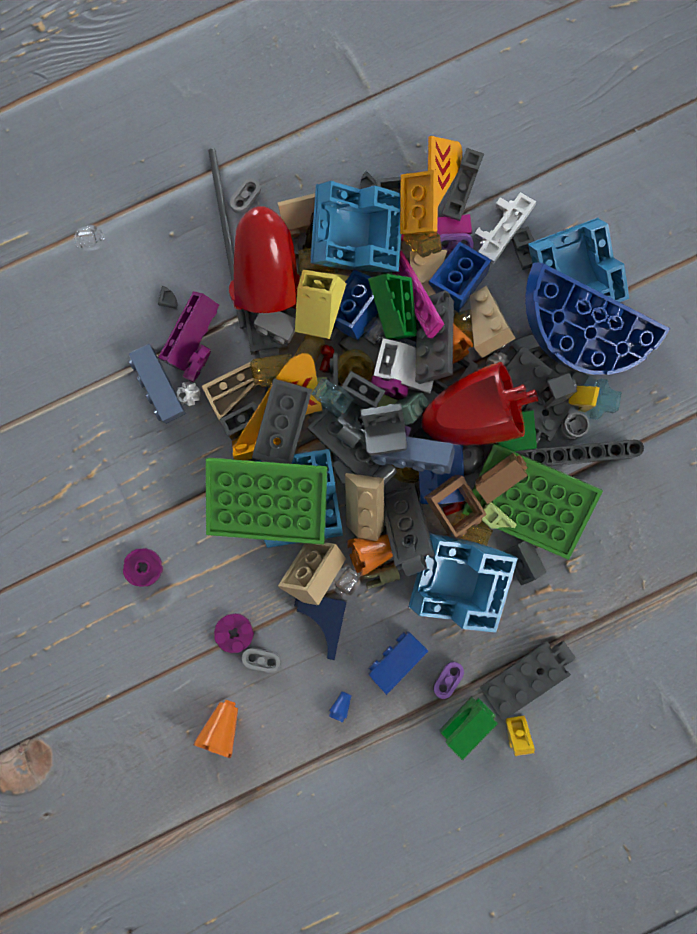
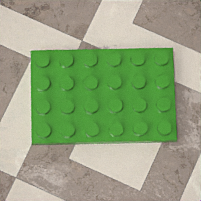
(266, 500)
(545, 505)

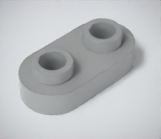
(244, 196)
(261, 661)

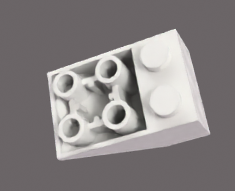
(399, 362)

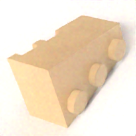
(426, 267)
(488, 323)
(229, 390)

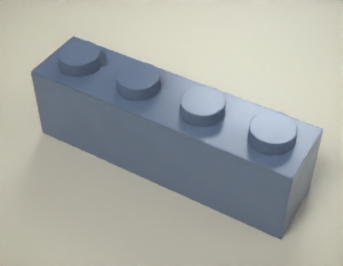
(157, 384)
(421, 456)

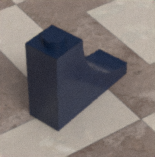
(329, 617)

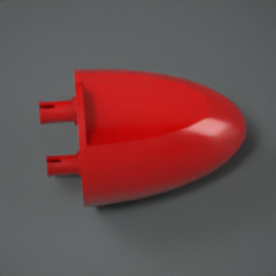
(264, 264)
(478, 409)

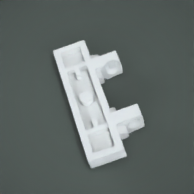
(513, 217)

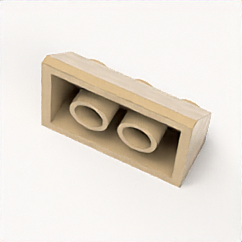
(297, 213)
(364, 505)
(312, 572)

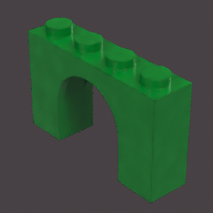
(468, 727)

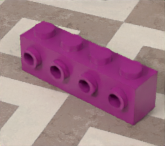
(189, 331)

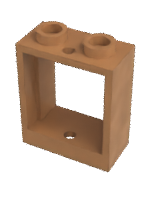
(501, 477)
(446, 489)

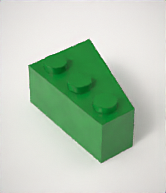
(395, 305)

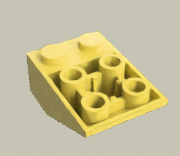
(318, 303)

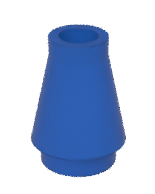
(340, 708)

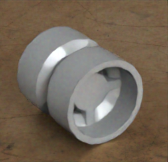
(574, 426)

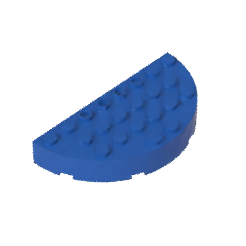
(585, 326)

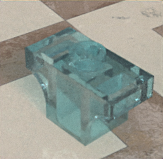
(332, 397)
(607, 400)

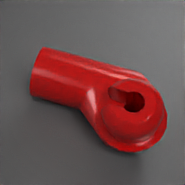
(328, 352)
(453, 508)

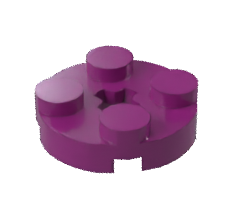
(197, 361)
(392, 388)
(142, 578)
(235, 644)

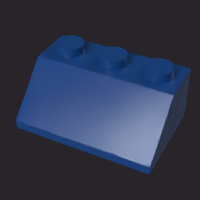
(460, 274)
(356, 305)
(429, 480)
(397, 662)

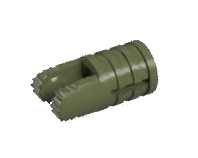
(387, 575)

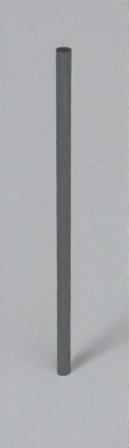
(225, 225)

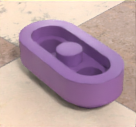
(453, 240)
(449, 680)

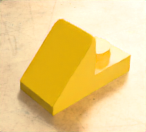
(584, 398)
(519, 736)

